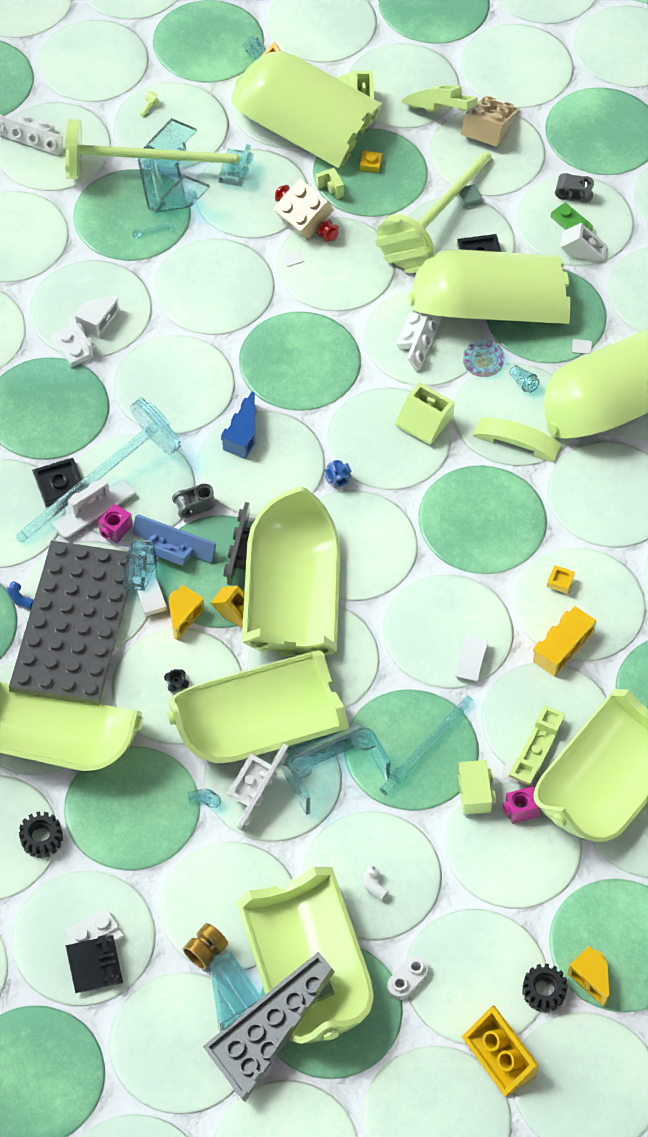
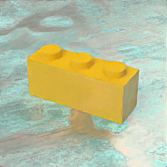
(563, 640)

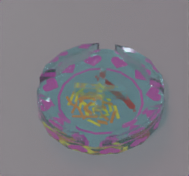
(483, 358)

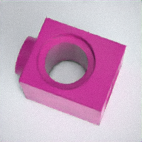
(117, 516)
(522, 796)

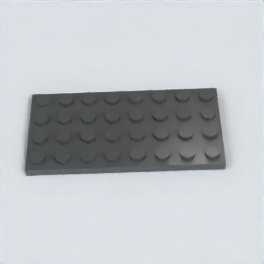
(72, 624)

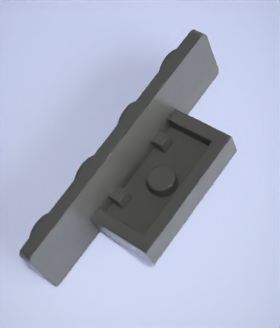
(238, 551)

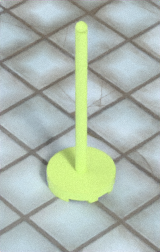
(75, 150)
(406, 240)

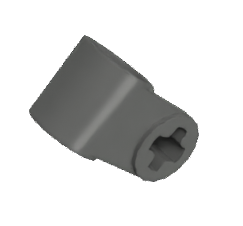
(572, 188)
(193, 500)

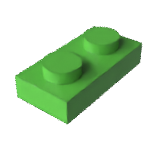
(568, 217)

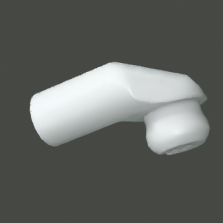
(371, 882)

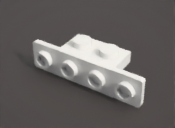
(31, 132)
(418, 337)
(91, 504)
(252, 781)

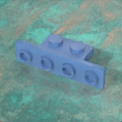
(173, 543)

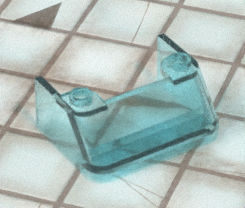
(162, 178)
(304, 756)

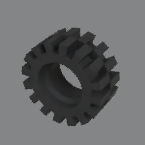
(40, 847)
(549, 974)

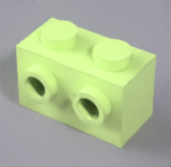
(474, 787)

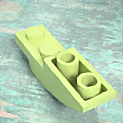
(440, 96)

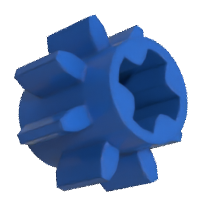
(338, 473)

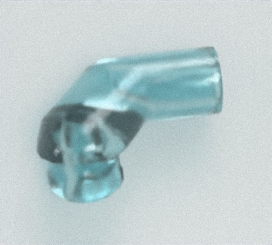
(206, 796)

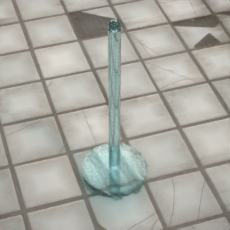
(153, 426)

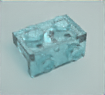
(236, 173)

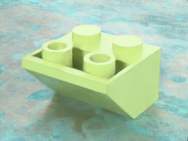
(425, 413)

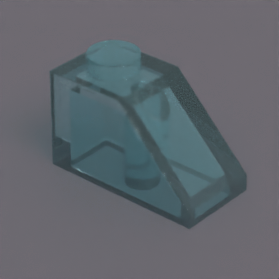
(139, 565)

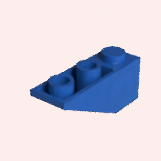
(241, 433)

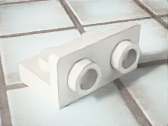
(73, 343)

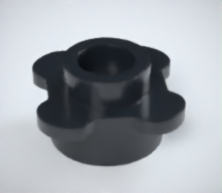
(176, 674)

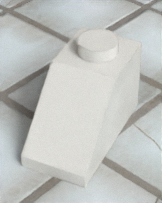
(583, 244)
(97, 314)

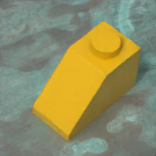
(230, 604)
(184, 609)
(591, 973)

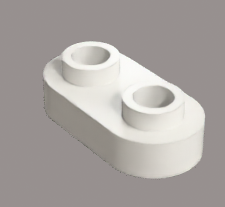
(407, 976)

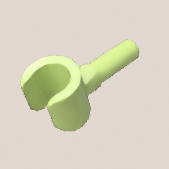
(152, 99)

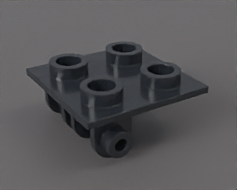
(94, 964)

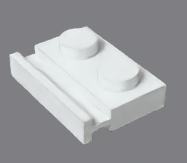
(94, 926)

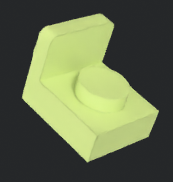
(332, 181)

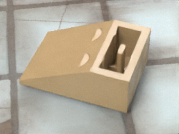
(489, 120)

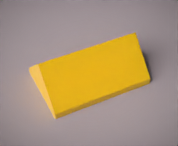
(500, 1052)

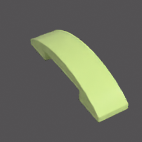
(519, 435)
(538, 745)

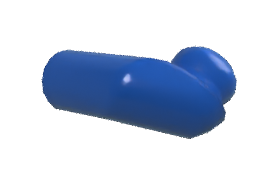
(17, 597)

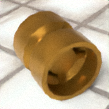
(202, 949)

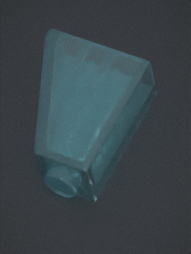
(231, 989)

